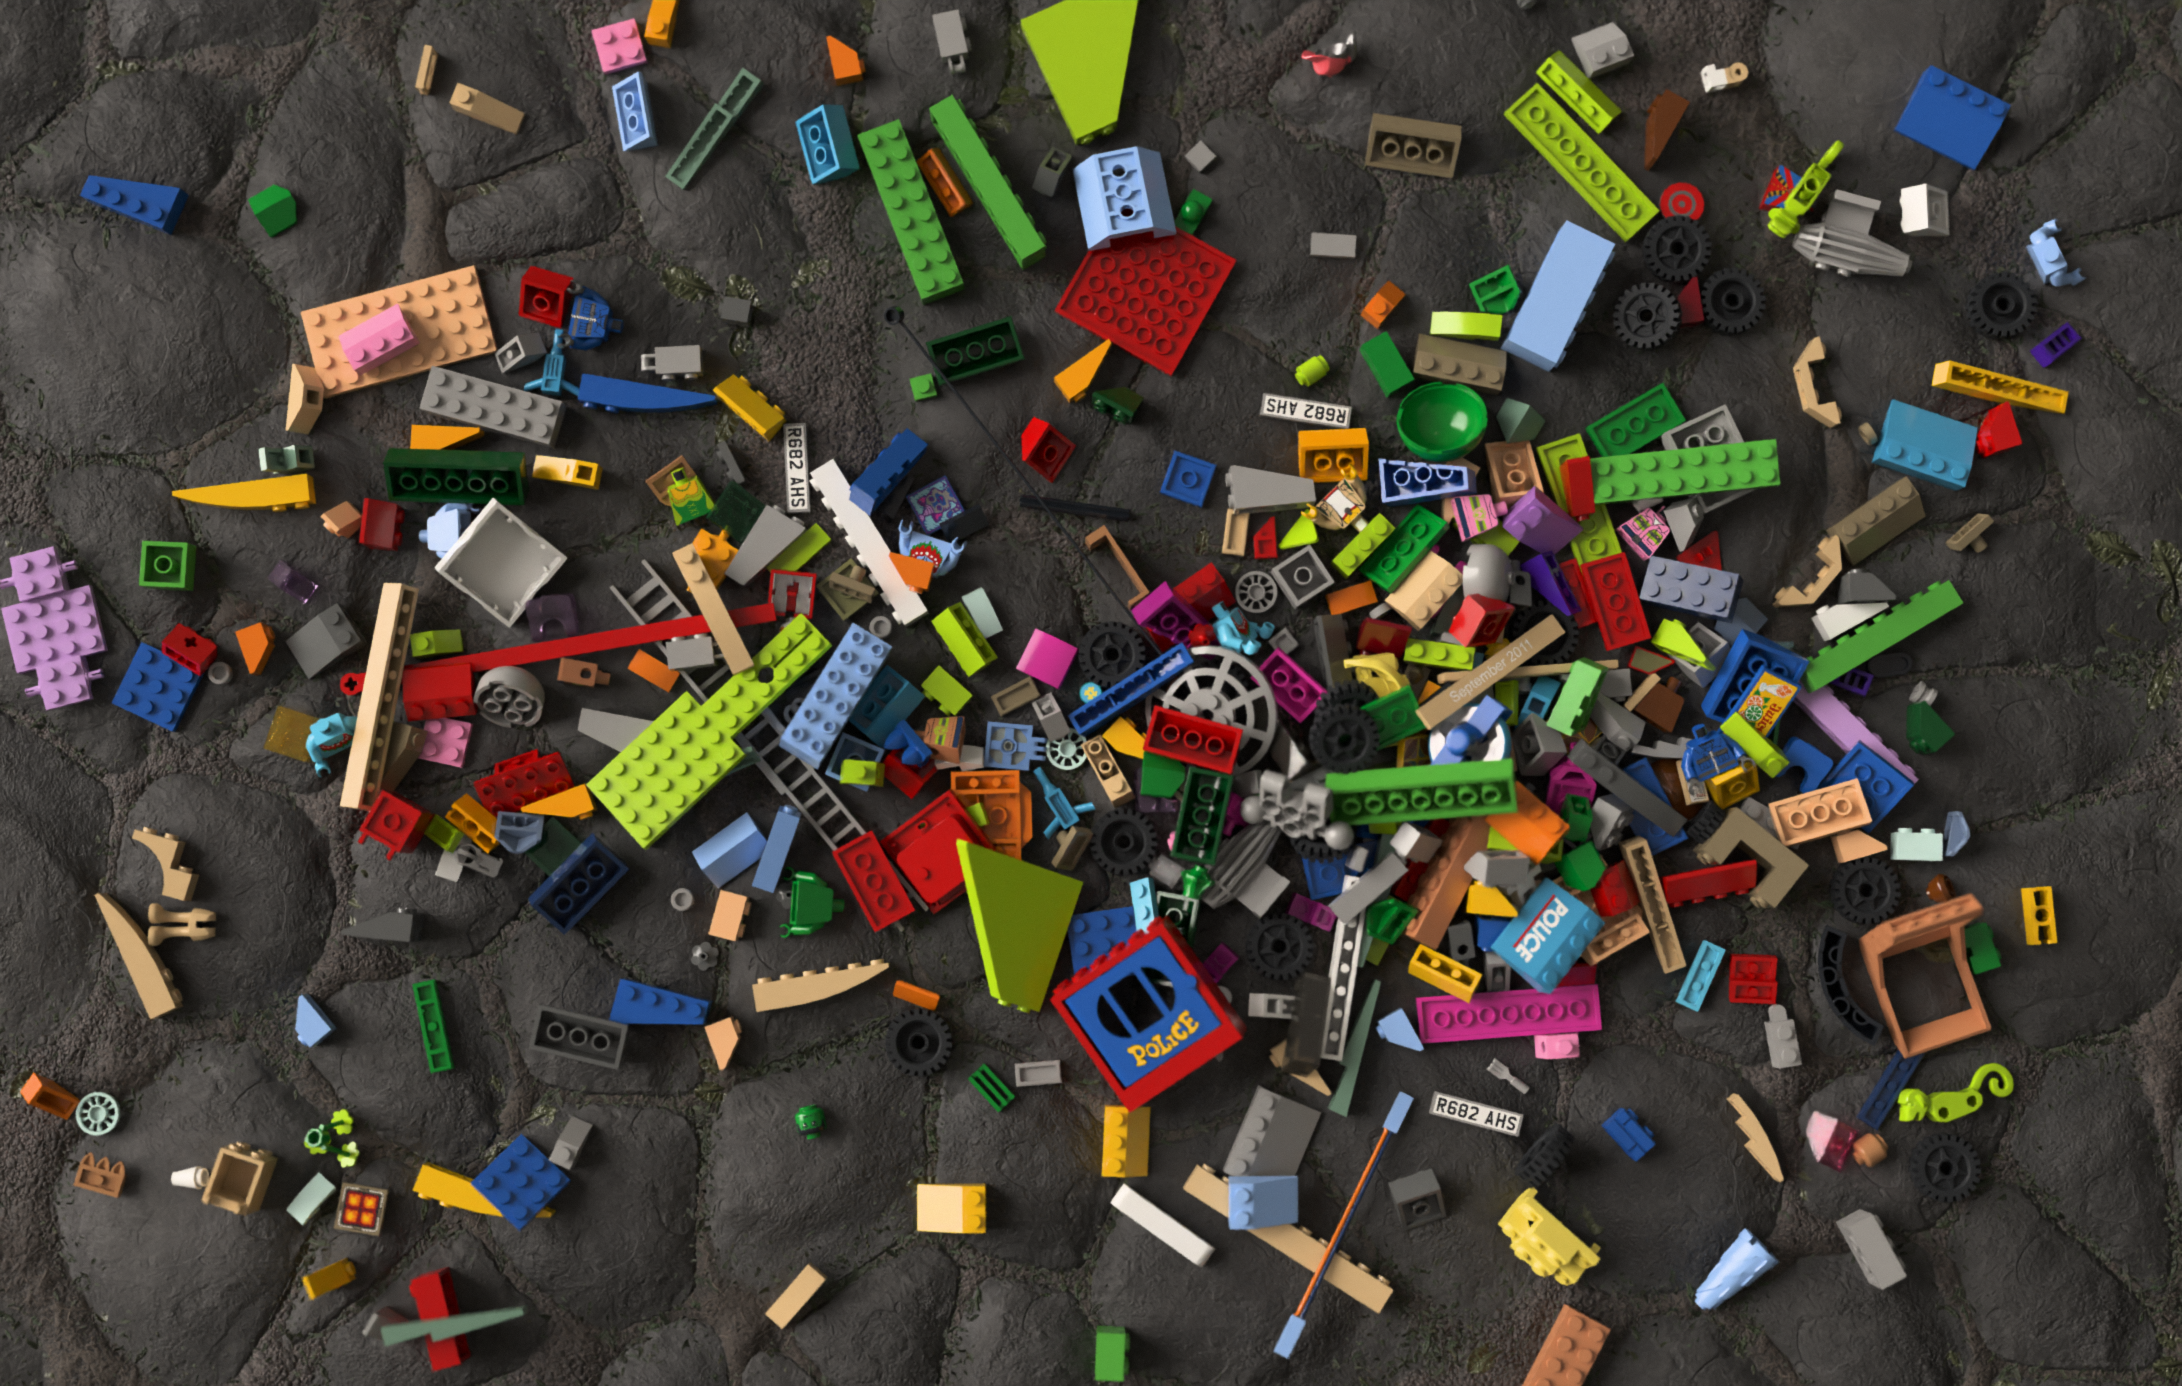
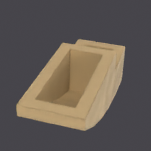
(796, 1295)

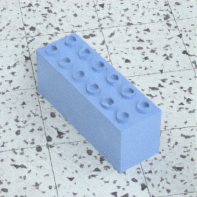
(1559, 296)
(835, 696)

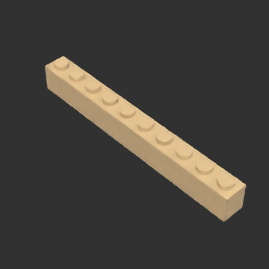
(379, 696)
(1297, 1244)

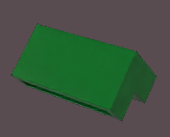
(1386, 364)

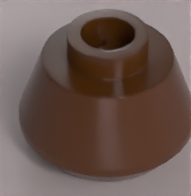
(1940, 889)

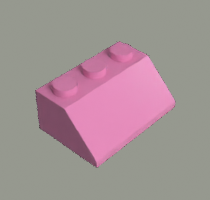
(378, 340)

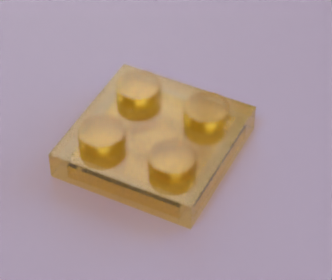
(290, 733)

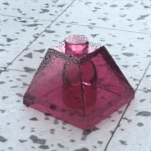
(1830, 1140)

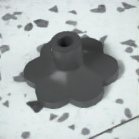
(782, 895)
(710, 956)

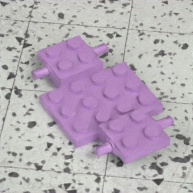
(53, 628)

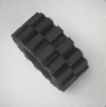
(1705, 822)

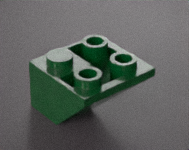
(1119, 402)

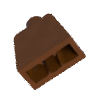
(1661, 705)

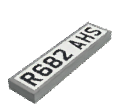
(1305, 411)
(796, 468)
(1476, 1113)

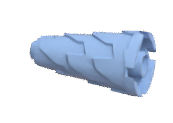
(1737, 1268)

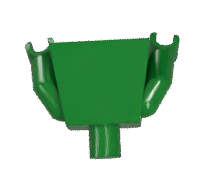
(810, 903)

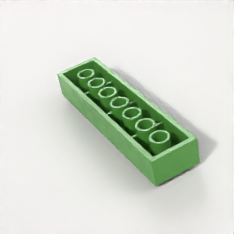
(987, 182)
(911, 212)
(1685, 472)
(1423, 792)

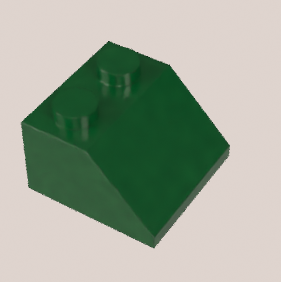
(1925, 728)

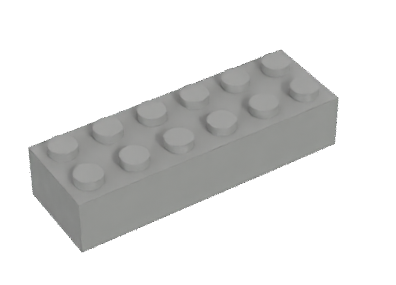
(493, 407)

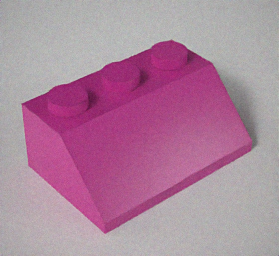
(1291, 685)

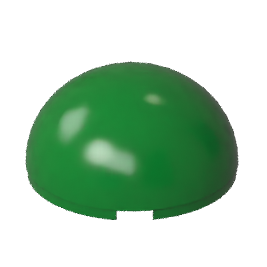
(1442, 421)

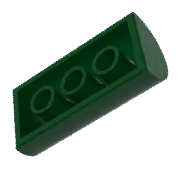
(976, 350)
(1202, 816)
(1185, 915)

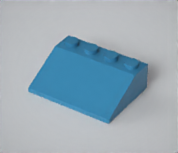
(1926, 446)

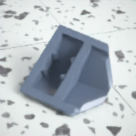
(1745, 617)
(519, 830)
(1955, 833)

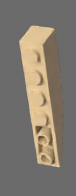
(812, 986)

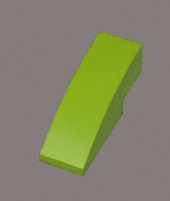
(1466, 325)

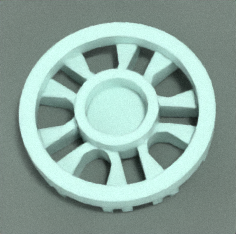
(1066, 749)
(98, 1113)

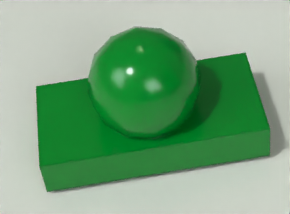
(1192, 212)

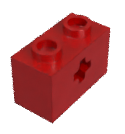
(189, 649)

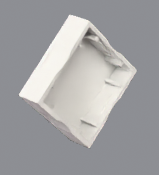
(500, 562)

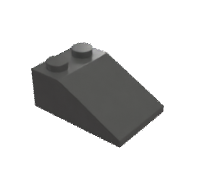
(326, 640)
(397, 926)

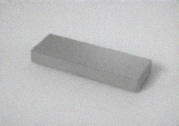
(1356, 858)

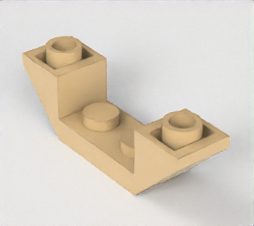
(1825, 413)
(1829, 553)

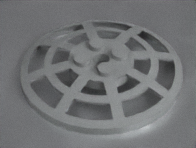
(1219, 703)

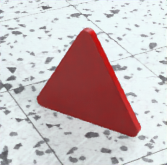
(1703, 553)

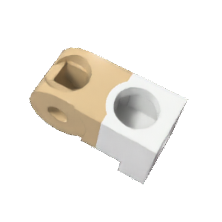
(1723, 78)

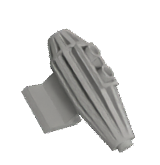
(1845, 242)
(1243, 871)

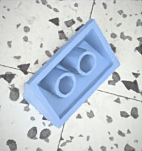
(634, 113)
(731, 850)

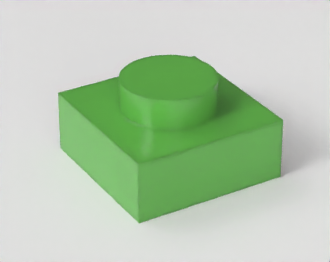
(923, 387)

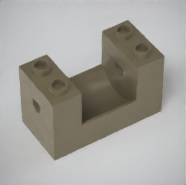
(1780, 863)

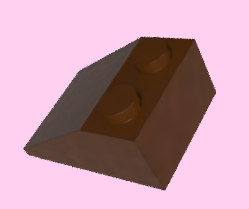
(1663, 118)

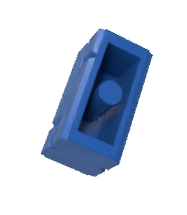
(1629, 1134)

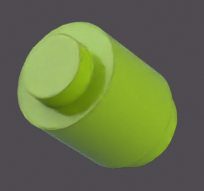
(1312, 370)

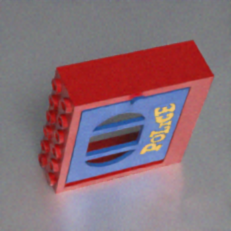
(1129, 1059)

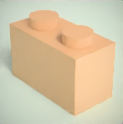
(730, 915)

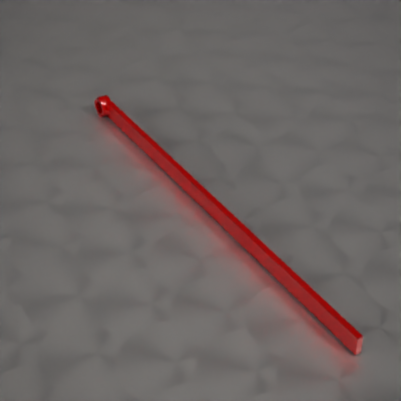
(587, 643)

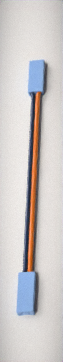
(1295, 1325)

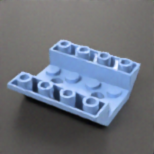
(1105, 196)

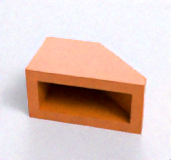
(845, 62)
(1382, 304)
(914, 572)
(256, 646)
(49, 1096)

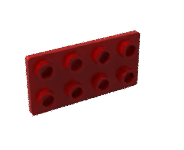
(523, 782)

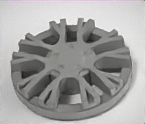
(1256, 592)

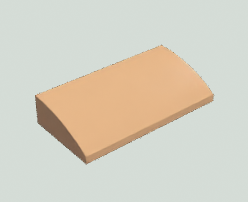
(1820, 813)

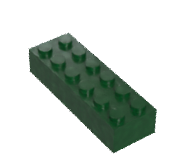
(456, 476)

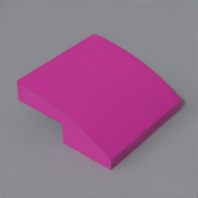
(1047, 658)

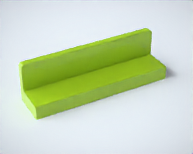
(1578, 91)

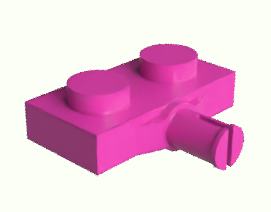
(1233, 814)

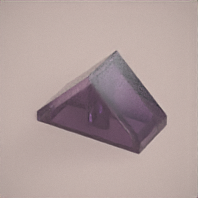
(292, 582)

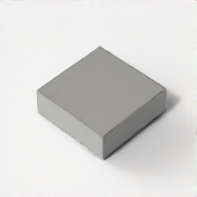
(1200, 156)
(1284, 641)

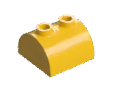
(1733, 785)

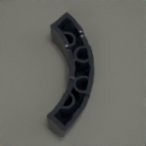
(1835, 989)

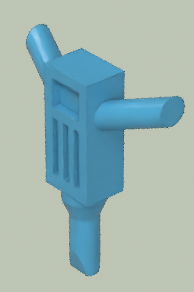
(553, 374)
(1059, 804)

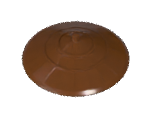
(1668, 776)

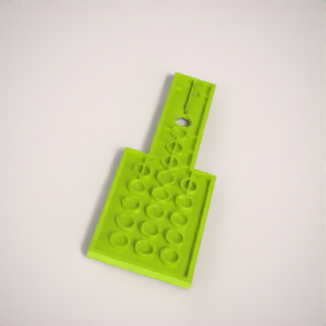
(694, 744)

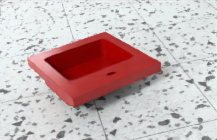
(931, 854)

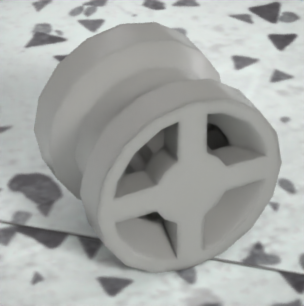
(1922, 692)

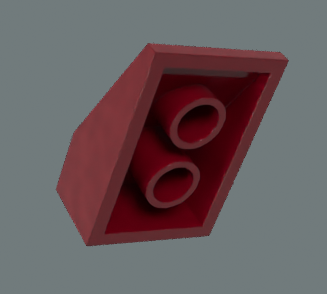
(1382, 637)

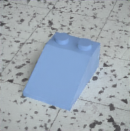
(1262, 1201)

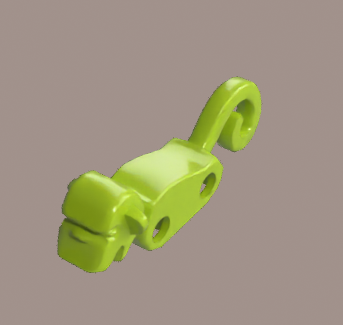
(1803, 195)
(1953, 1104)

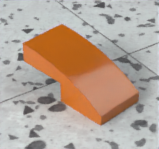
(1351, 598)
(653, 670)

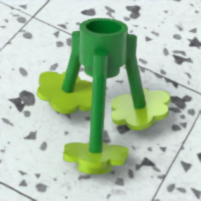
(319, 1139)

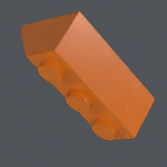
(1532, 828)

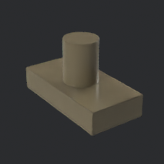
(1970, 534)
(853, 585)
(1071, 847)

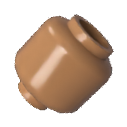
(1870, 1150)

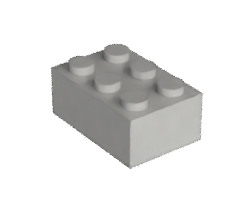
(1872, 1248)

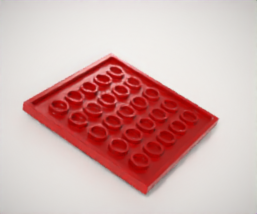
(1147, 293)

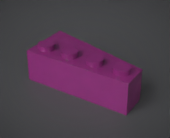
(1170, 616)

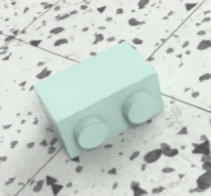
(1916, 846)

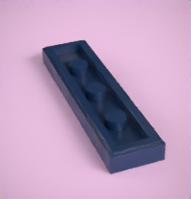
(1888, 1089)

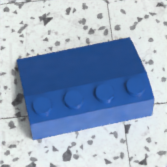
(1952, 117)
(1740, 667)

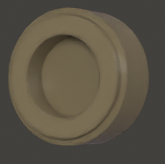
(1867, 434)

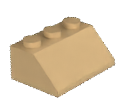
(1425, 590)

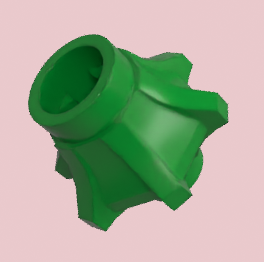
(1196, 881)

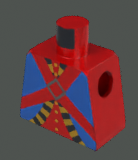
(1779, 188)

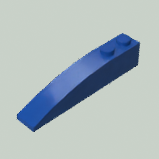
(637, 397)
(1130, 691)

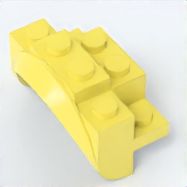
(1386, 678)
(1547, 1243)

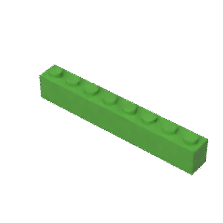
(1880, 635)

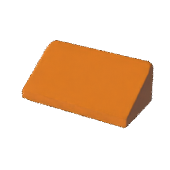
(916, 995)

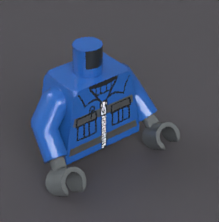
(589, 320)
(1709, 756)

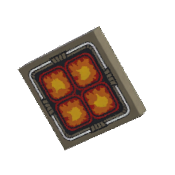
(361, 1208)

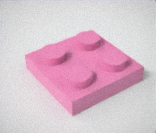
(619, 46)
(446, 741)

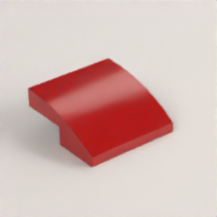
(1752, 978)

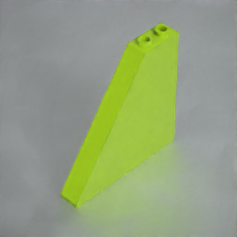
(1084, 60)
(1018, 920)

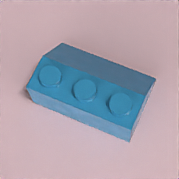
(827, 144)
(884, 705)

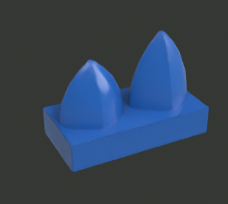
(915, 749)

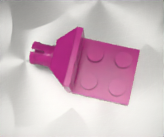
(1568, 778)

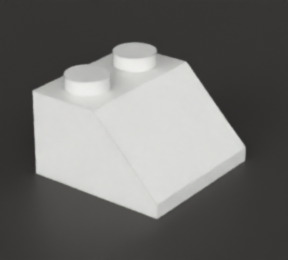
(1924, 211)

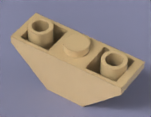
(304, 399)

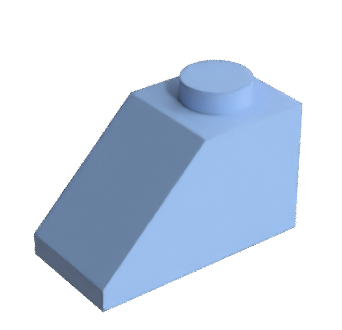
(312, 1022)
(1398, 1030)

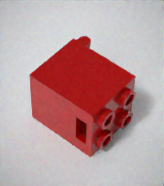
(396, 823)

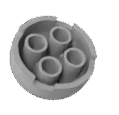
(1488, 572)
(512, 685)

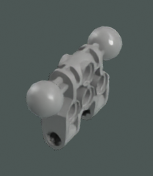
(1296, 811)

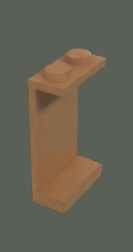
(1101, 535)

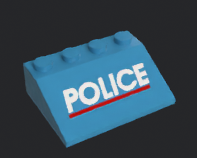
(1547, 936)

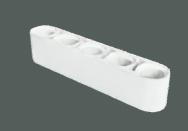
(1162, 1225)

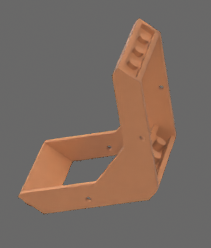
(1915, 930)

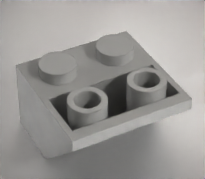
(1609, 819)
(1499, 867)

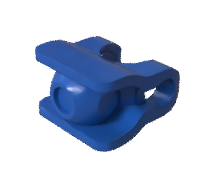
(1810, 759)

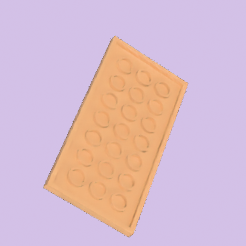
(442, 310)

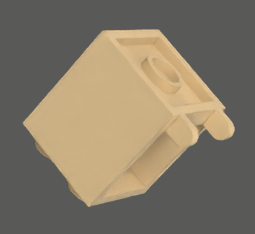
(237, 1183)

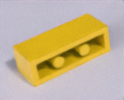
(1444, 973)

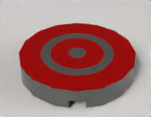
(1681, 200)

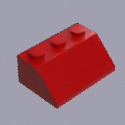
(439, 691)

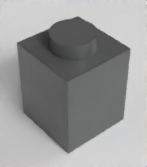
(736, 311)

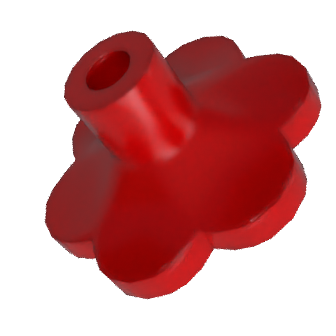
(1202, 635)

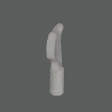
(1502, 1072)

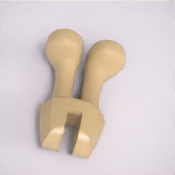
(158, 933)

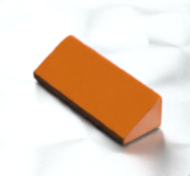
(944, 181)

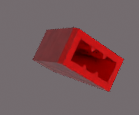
(1578, 488)

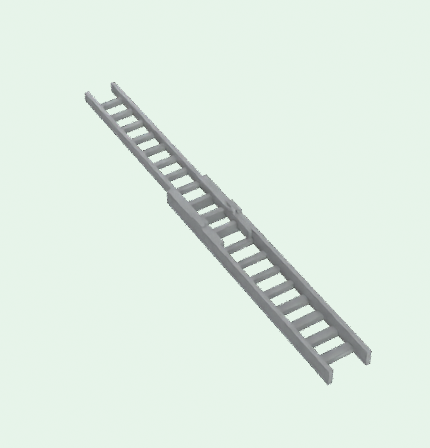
(742, 739)

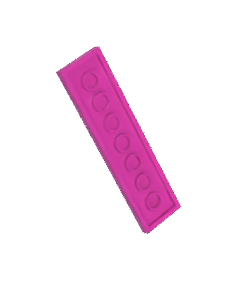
(1508, 1014)

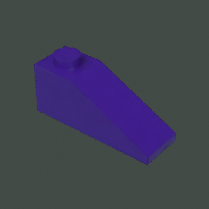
(1551, 583)

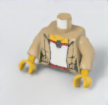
(1341, 505)

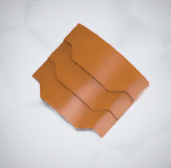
(1005, 803)

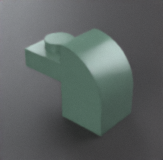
(286, 460)

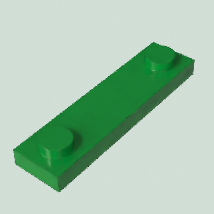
(433, 1026)

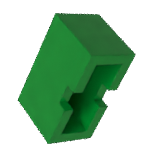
(1980, 948)

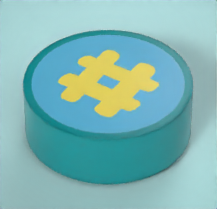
(1089, 692)

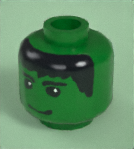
(810, 1121)

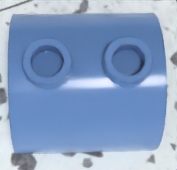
(852, 749)

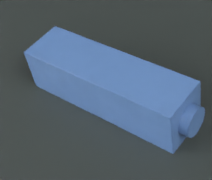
(776, 848)

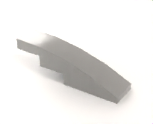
(1661, 749)

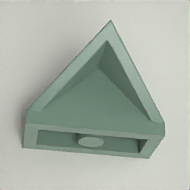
(1519, 421)

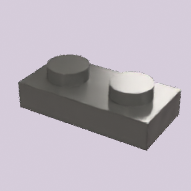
(726, 456)

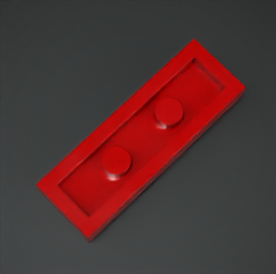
(1577, 584)

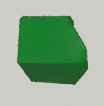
(274, 209)
(1496, 291)
(1161, 776)
(1581, 866)
(1388, 919)

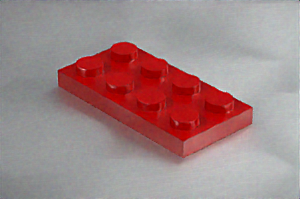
(1615, 601)
(873, 881)

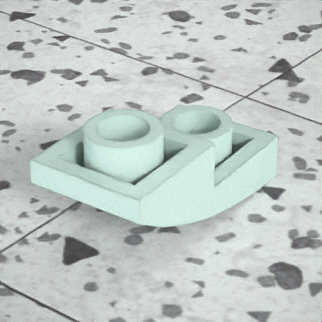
(982, 612)
(310, 1198)

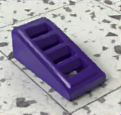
(2043, 352)
(1853, 689)

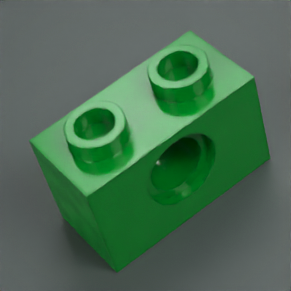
(1578, 815)

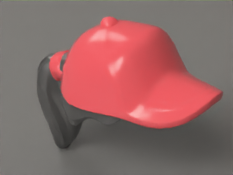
(1334, 58)

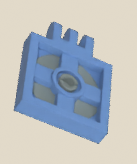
(1011, 746)

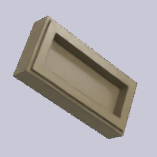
(1015, 696)

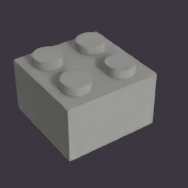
(1302, 577)

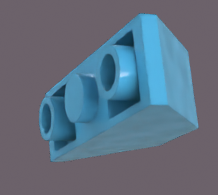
(1539, 698)

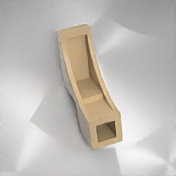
(180, 881)

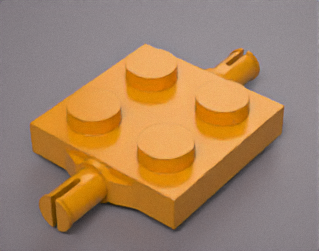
(715, 554)

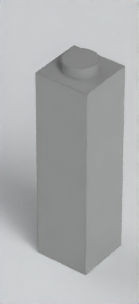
(1368, 887)

